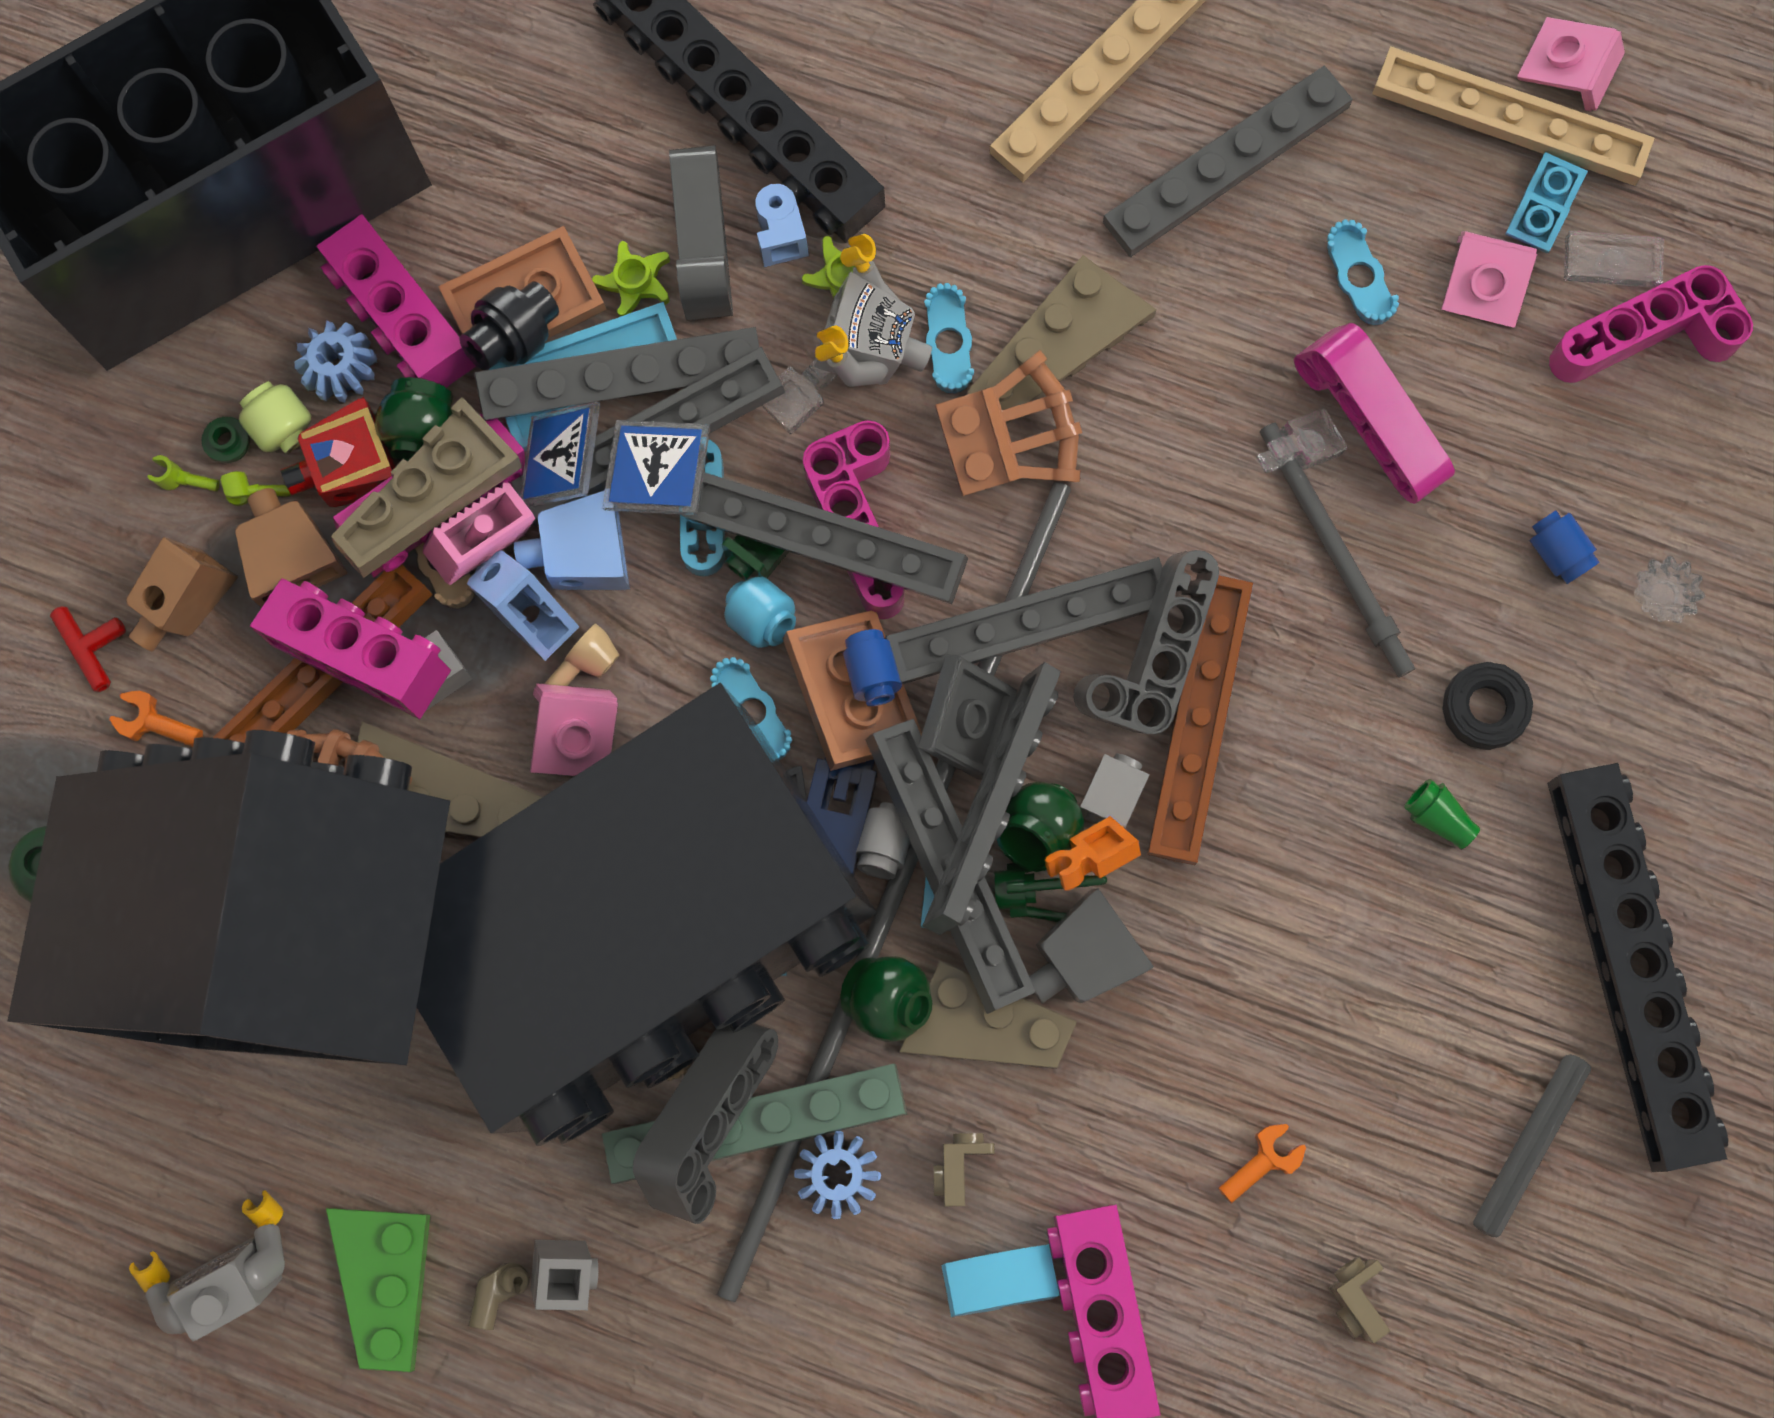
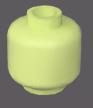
(274, 417)

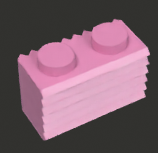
(478, 533)

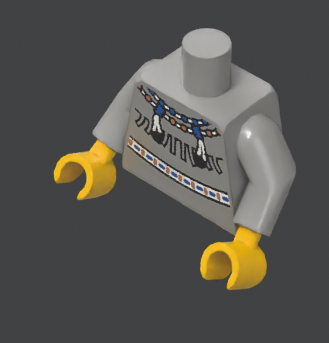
(867, 325)
(222, 1286)

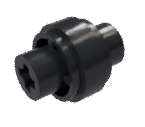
(509, 325)

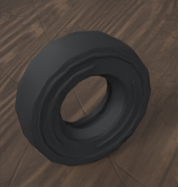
(1508, 685)

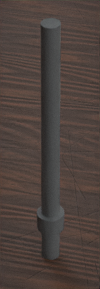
(1381, 629)

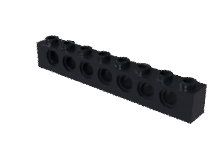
(763, 102)
(1624, 991)

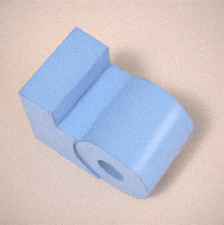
(781, 226)

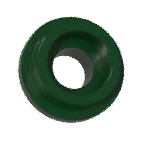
(228, 452)

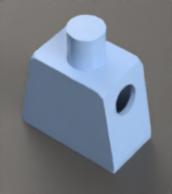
(578, 546)
(510, 589)

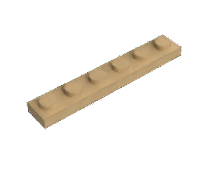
(1088, 83)
(1513, 116)

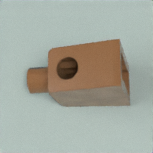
(283, 545)
(176, 592)

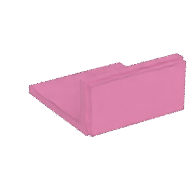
(1574, 58)
(1489, 279)
(572, 728)

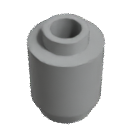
(882, 843)

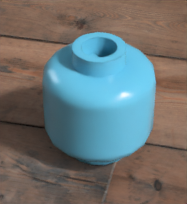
(759, 612)

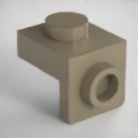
(950, 1177)
(1356, 1310)

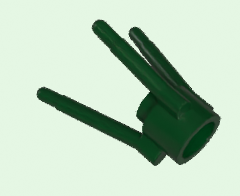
(1017, 889)

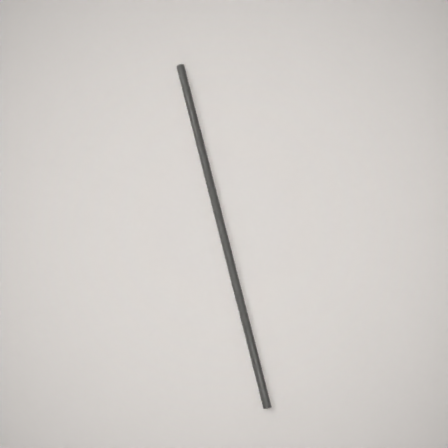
(876, 936)

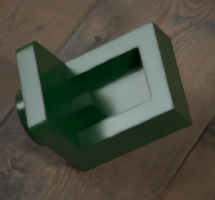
(751, 557)

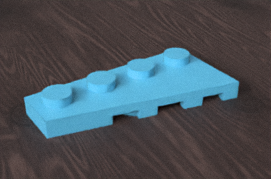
(631, 330)

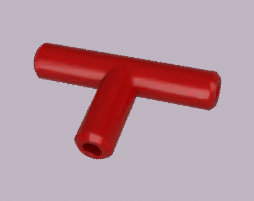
(84, 646)

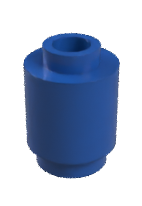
(1564, 546)
(871, 667)

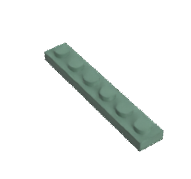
(785, 1117)

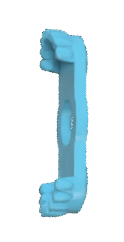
(1349, 248)
(944, 313)
(742, 685)

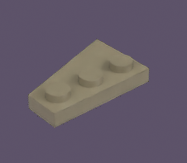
(963, 1030)

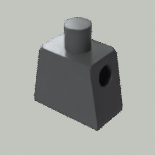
(1088, 952)

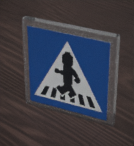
(559, 454)
(656, 467)

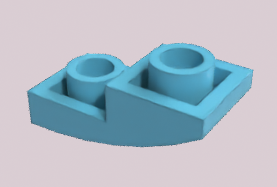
(1546, 202)
(1000, 1280)

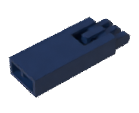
(842, 828)

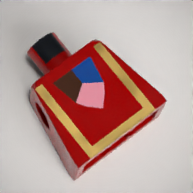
(341, 457)

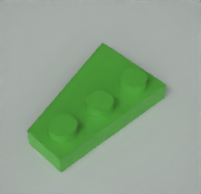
(382, 1282)

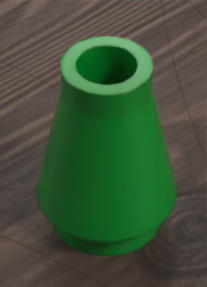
(1440, 813)

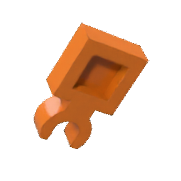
(1094, 850)

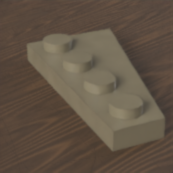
(1070, 327)
(440, 479)
(476, 798)

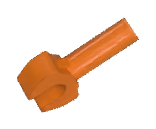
(150, 720)
(1262, 1163)

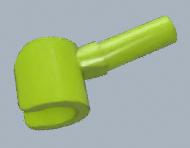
(175, 476)
(237, 488)

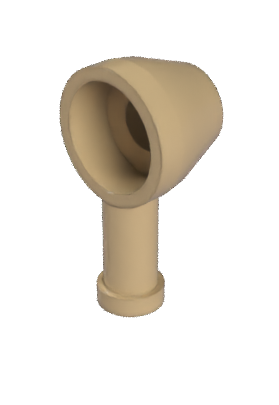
(591, 654)

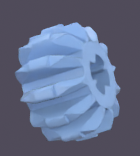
(325, 347)
(834, 1158)

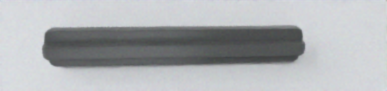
(1532, 1145)

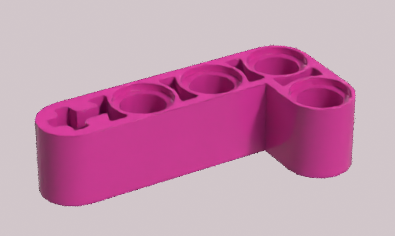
(1643, 329)
(1377, 408)
(844, 486)

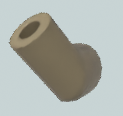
(494, 1289)

